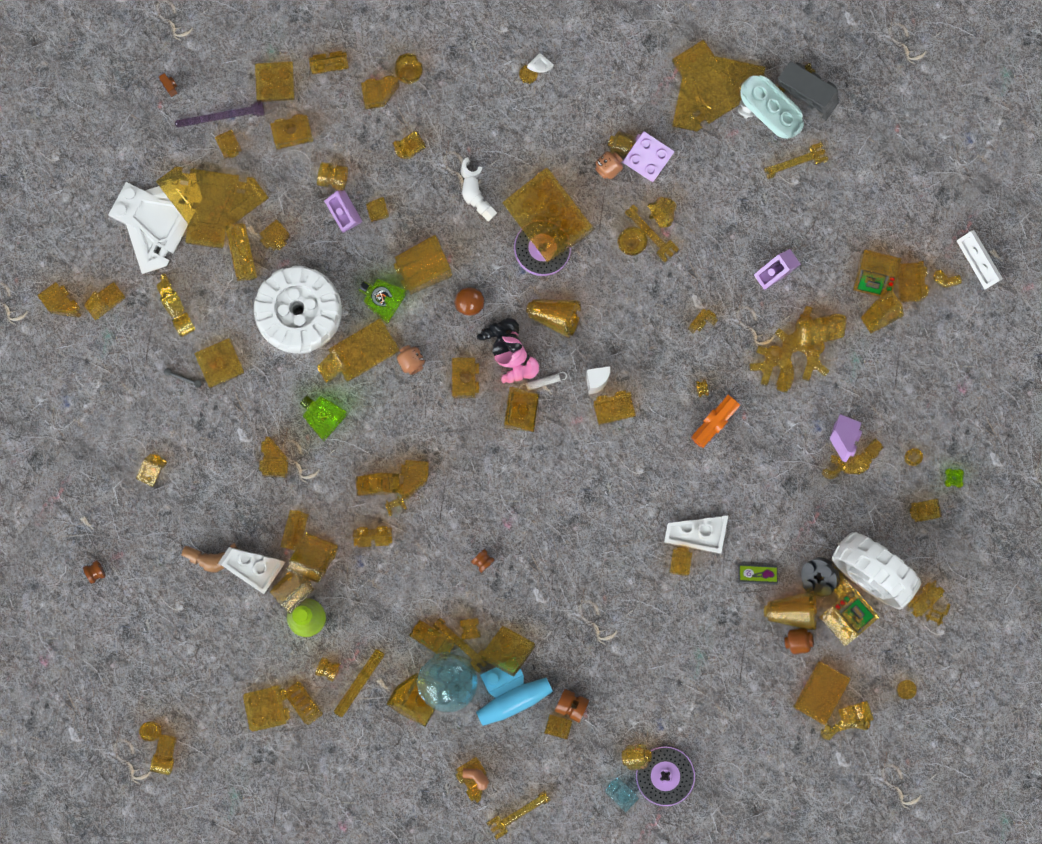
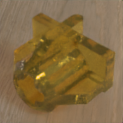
(662, 211)

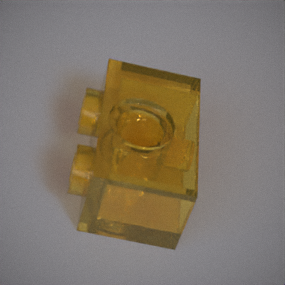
(283, 139)
(464, 366)

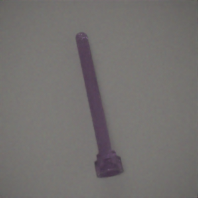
(255, 109)

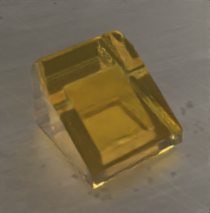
(377, 209)
(558, 727)

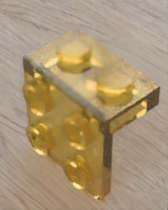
(266, 708)

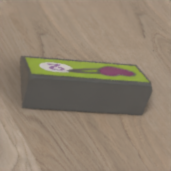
(757, 574)

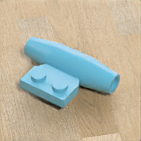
(510, 695)

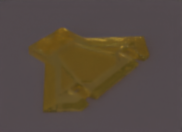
(708, 85)
(210, 202)

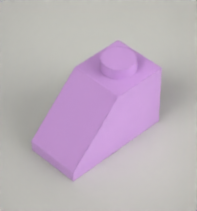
(777, 269)

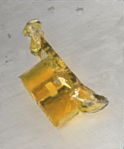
(852, 716)

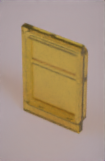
(366, 349)

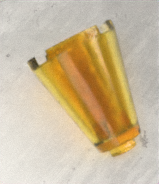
(556, 314)
(794, 610)

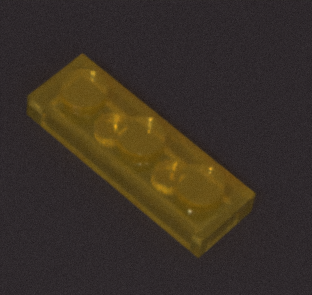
(241, 252)

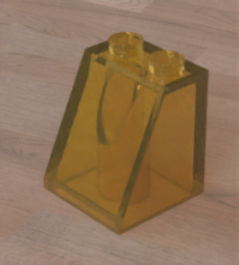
(422, 265)

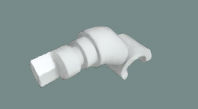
(471, 191)

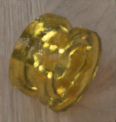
(702, 388)
(917, 461)

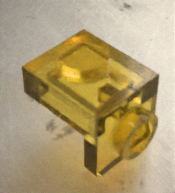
(409, 145)
(925, 510)

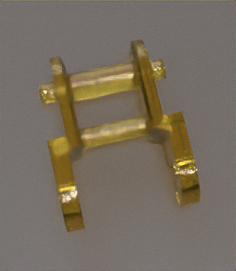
(399, 501)
(939, 621)

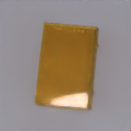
(312, 557)
(291, 591)
(821, 693)

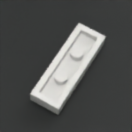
(979, 259)

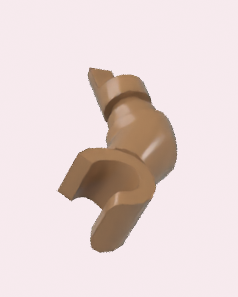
(207, 561)

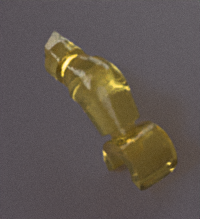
(174, 307)
(855, 465)

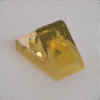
(105, 300)
(333, 365)

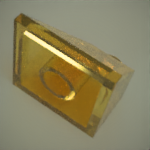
(409, 703)

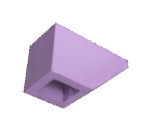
(844, 435)

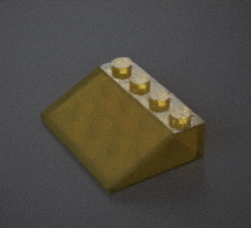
(548, 215)

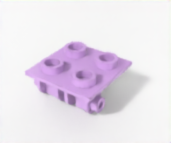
(648, 156)

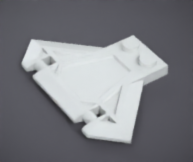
(150, 223)

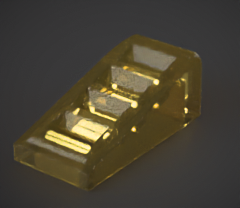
(308, 699)

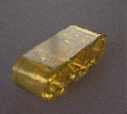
(821, 329)

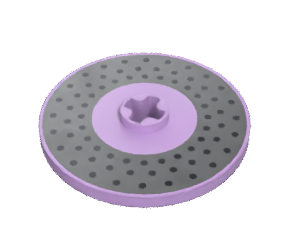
(533, 261)
(681, 777)

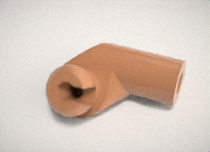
(478, 776)

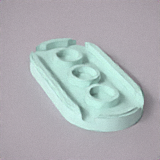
(772, 106)

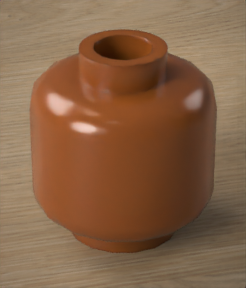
(799, 641)

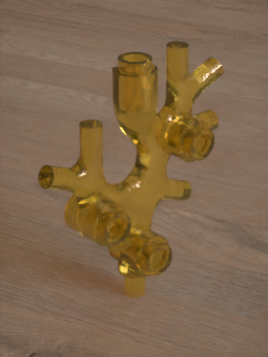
(784, 355)

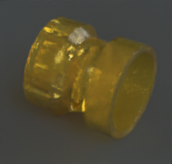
(470, 629)
(332, 670)
(153, 732)

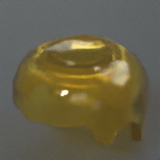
(408, 68)
(632, 241)

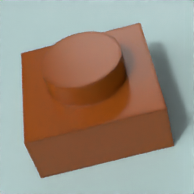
(169, 84)

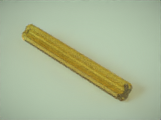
(358, 683)

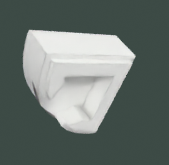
(540, 64)

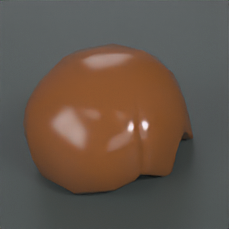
(469, 301)

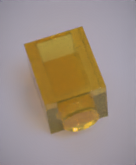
(680, 561)

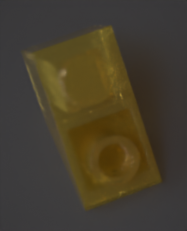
(378, 92)
(57, 301)
(883, 312)
(274, 461)
(415, 477)
(377, 484)
(431, 638)
(472, 792)

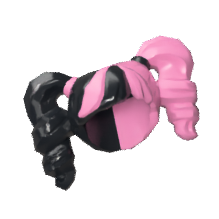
(510, 351)

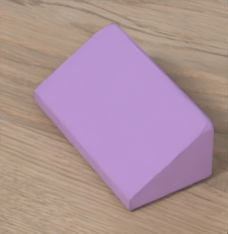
(343, 210)

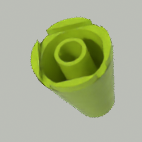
(307, 618)

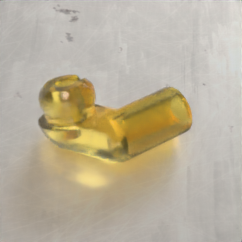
(945, 281)

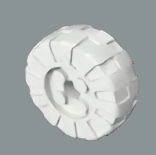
(294, 289)
(876, 570)

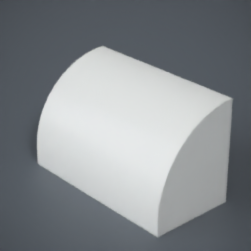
(597, 379)

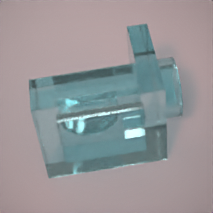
(621, 794)

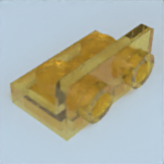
(912, 282)
(614, 407)

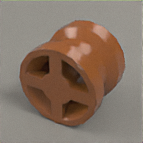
(482, 560)
(94, 572)

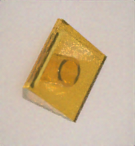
(521, 410)

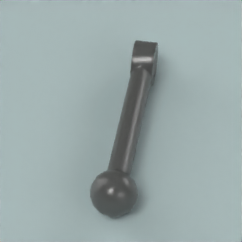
(197, 383)

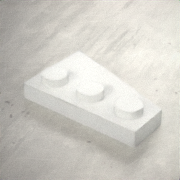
(699, 534)
(252, 568)

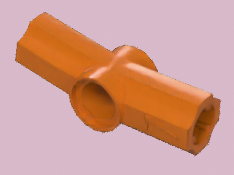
(715, 421)

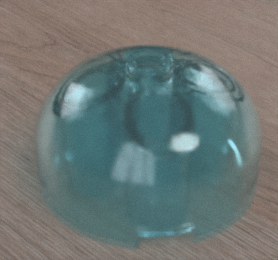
(447, 682)

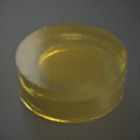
(906, 689)

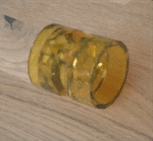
(332, 176)

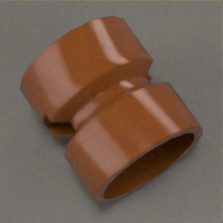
(565, 702)

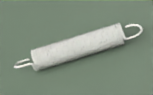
(543, 381)

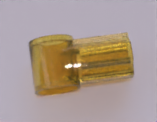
(163, 759)

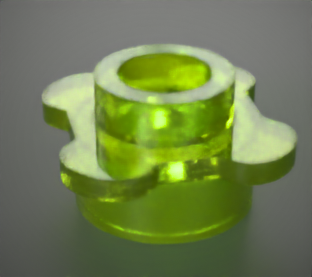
(959, 478)

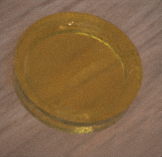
(527, 76)

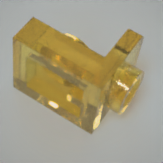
(228, 144)
(699, 322)
(151, 469)

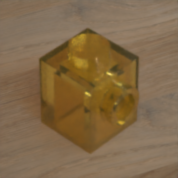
(274, 236)

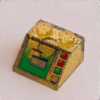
(876, 273)
(849, 616)

